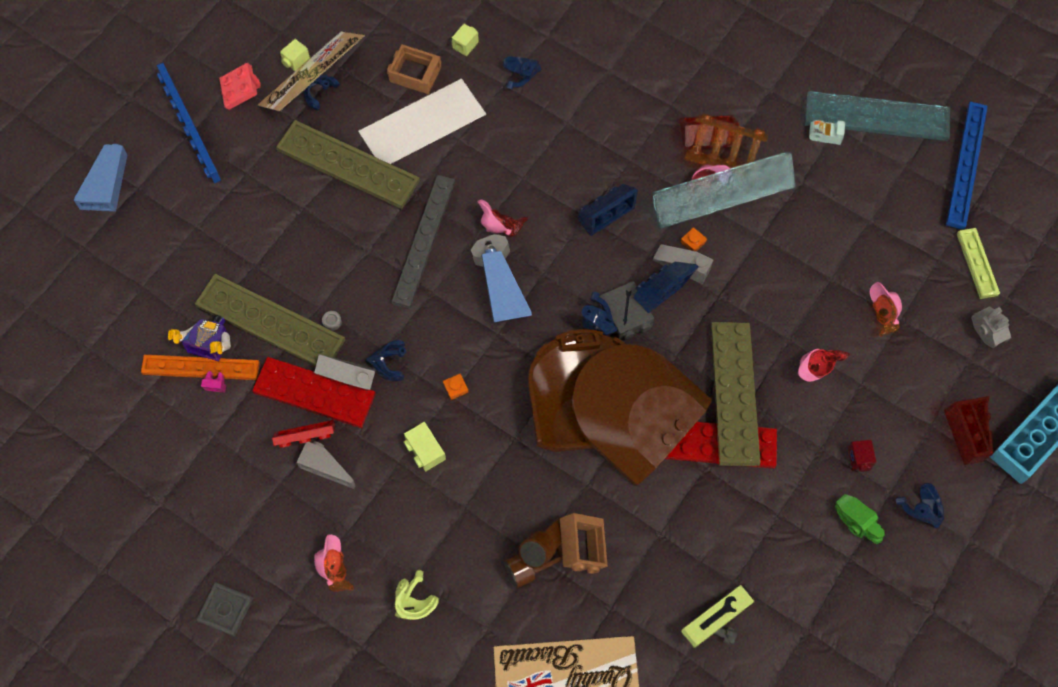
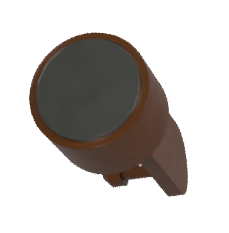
(541, 546)
(521, 574)

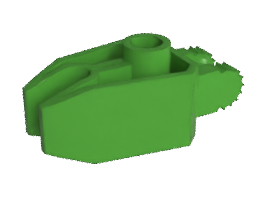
(859, 518)

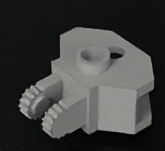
(497, 241)
(991, 326)

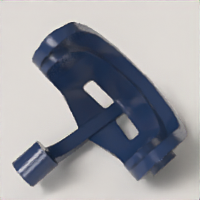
(525, 67)
(324, 81)
(597, 318)
(379, 364)
(930, 508)

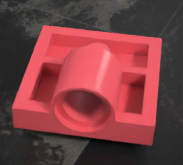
(239, 86)

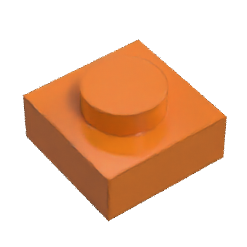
(693, 240)
(455, 386)

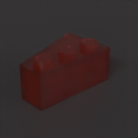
(971, 429)

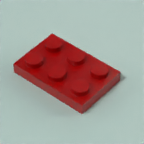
(303, 433)

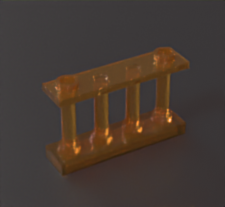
(696, 155)

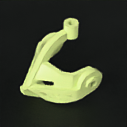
(421, 607)

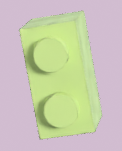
(425, 447)

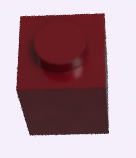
(862, 455)

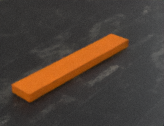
(199, 366)

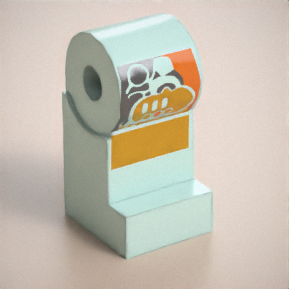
(827, 132)

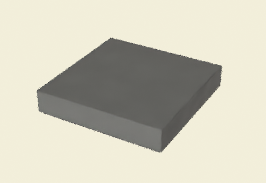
(224, 609)

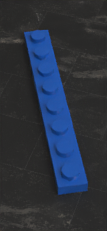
(189, 129)
(966, 166)

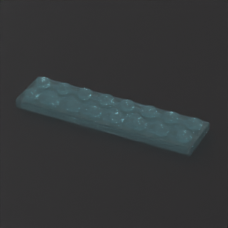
(880, 115)
(724, 189)

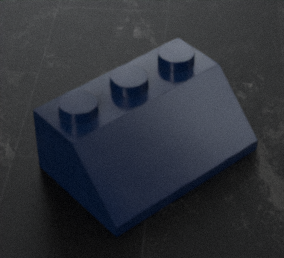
(608, 208)
(663, 284)

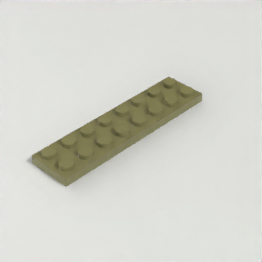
(348, 164)
(268, 320)
(735, 394)

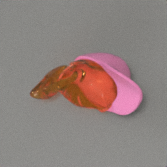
(887, 307)
(331, 566)

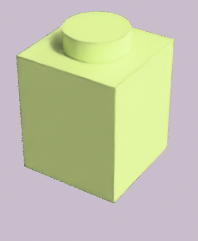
(465, 39)
(294, 55)

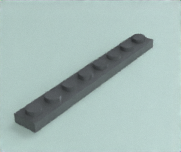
(423, 242)

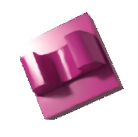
(214, 385)

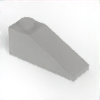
(670, 254)
(345, 371)
(319, 461)

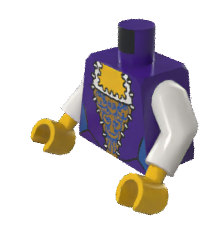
(204, 338)

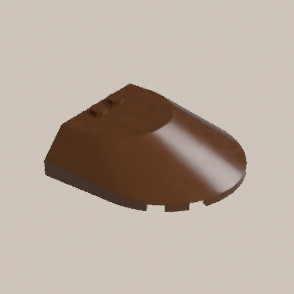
(553, 384)
(635, 407)

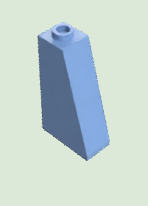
(103, 183)
(503, 291)

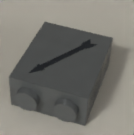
(627, 312)

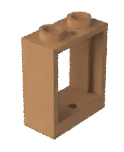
(417, 56)
(595, 541)

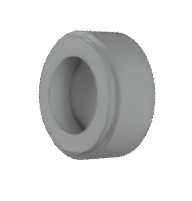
(331, 320)

